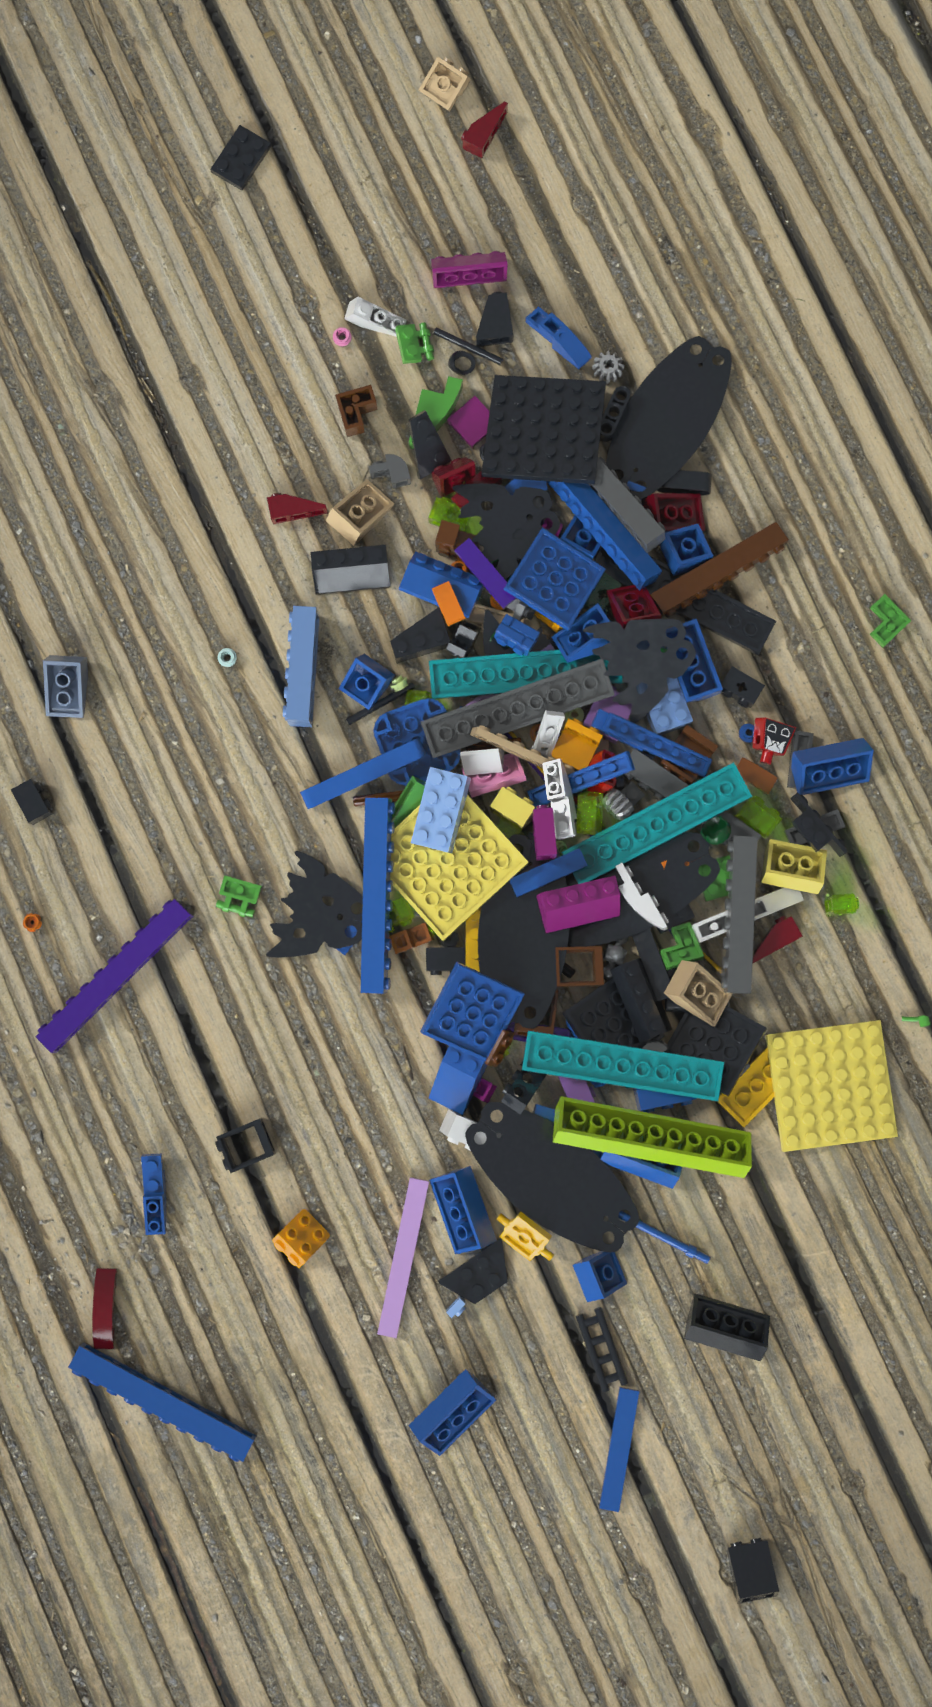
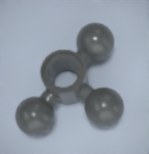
(614, 955)

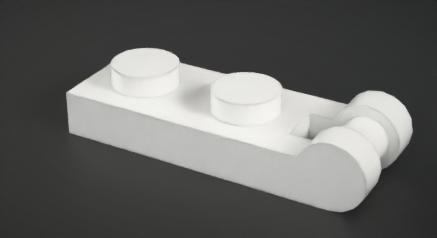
(548, 732)

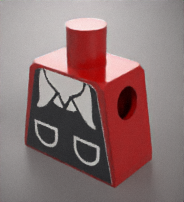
(771, 738)

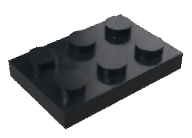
(240, 157)

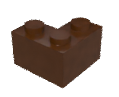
(353, 405)
(449, 538)

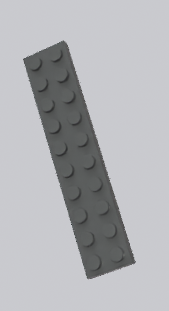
(518, 707)

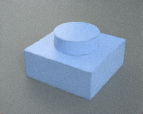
(456, 1307)

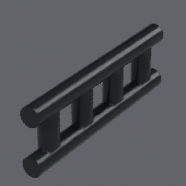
(611, 1356)

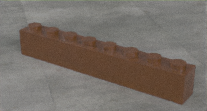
(719, 569)

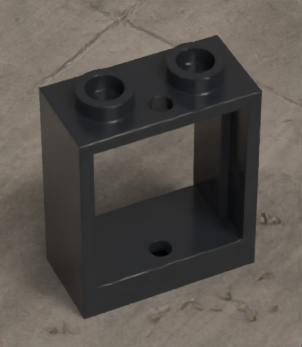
(264, 1138)

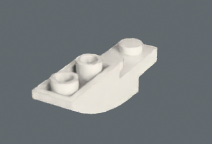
(561, 798)
(644, 904)

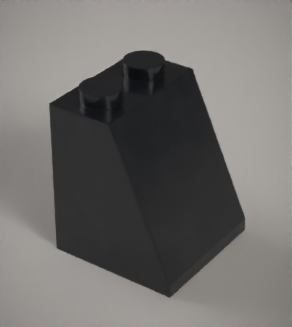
(752, 1571)

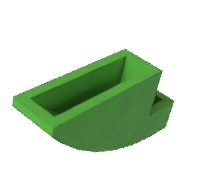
(439, 405)
(409, 800)

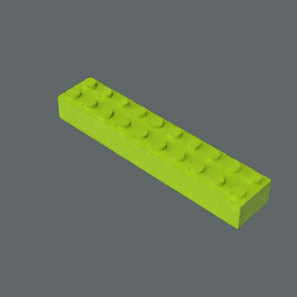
(652, 1137)

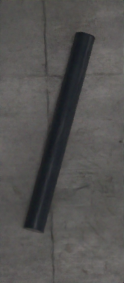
(468, 346)
(379, 704)

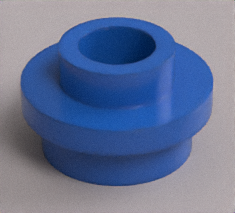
(748, 739)

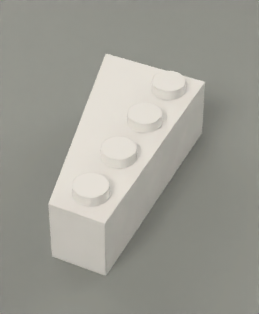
(456, 1126)

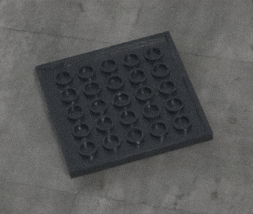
(544, 429)

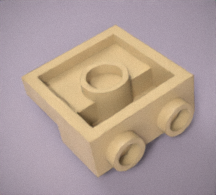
(444, 83)

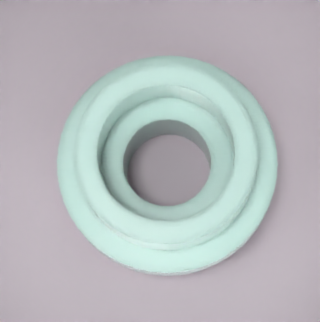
(227, 651)

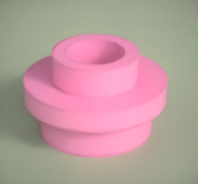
(339, 332)

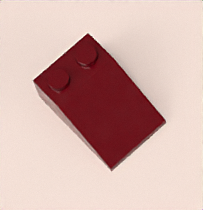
(456, 473)
(675, 510)
(632, 604)

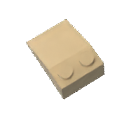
(359, 512)
(698, 992)

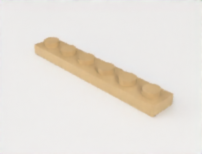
(515, 748)

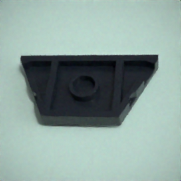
(479, 1274)

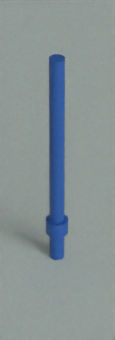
(690, 1250)

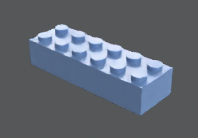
(302, 666)
(672, 710)

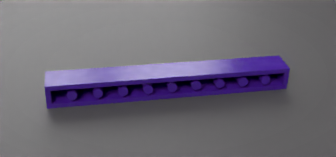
(113, 976)

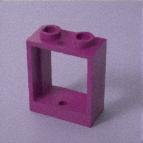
(544, 833)

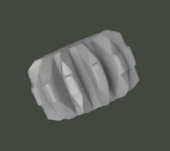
(603, 362)
(617, 805)

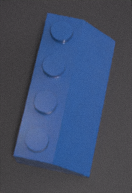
(426, 573)
(700, 678)
(832, 766)
(654, 1171)
(463, 1210)
(452, 1413)

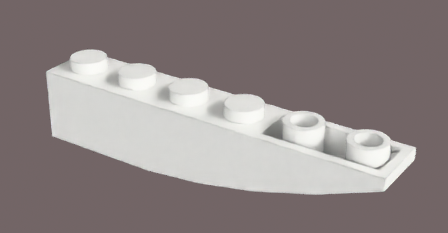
(763, 906)

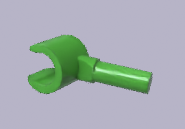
(923, 1020)

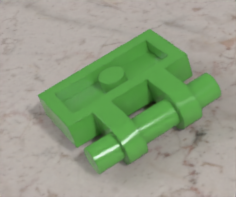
(409, 345)
(238, 890)

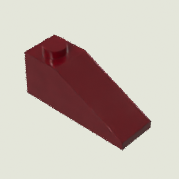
(482, 131)
(290, 508)
(778, 936)

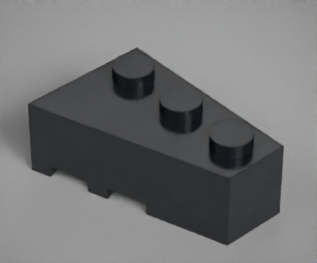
(421, 638)

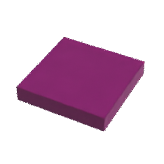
(471, 421)

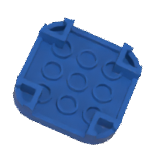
(403, 726)

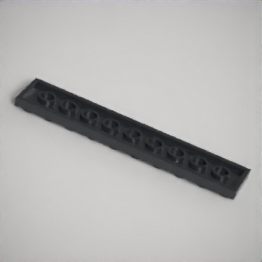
(714, 611)

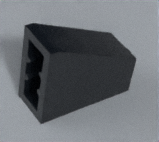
(495, 322)

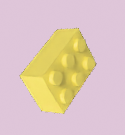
(794, 866)

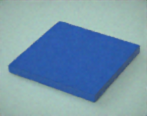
(554, 579)
(471, 1011)

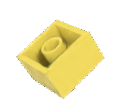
(512, 807)

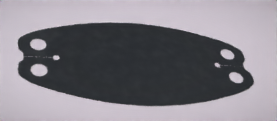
(669, 415)
(672, 887)
(516, 945)
(551, 1181)

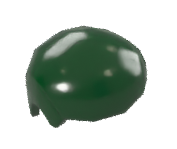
(716, 830)

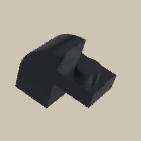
(464, 639)

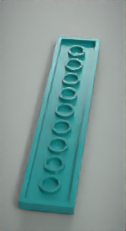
(499, 672)
(661, 822)
(622, 1065)

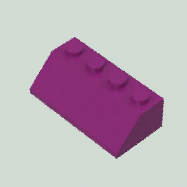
(469, 269)
(579, 904)

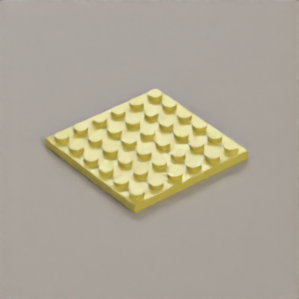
(456, 884)
(831, 1085)

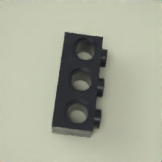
(522, 1089)

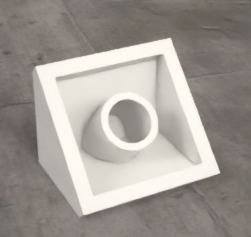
(482, 761)

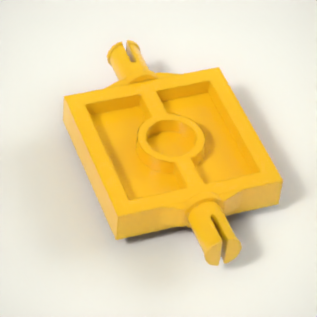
(525, 1236)

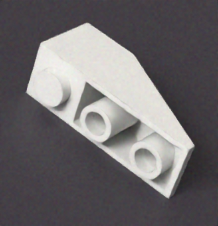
(372, 317)

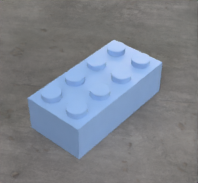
(441, 810)

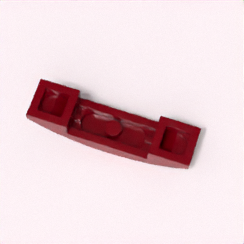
(103, 1308)

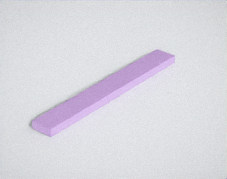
(403, 1257)

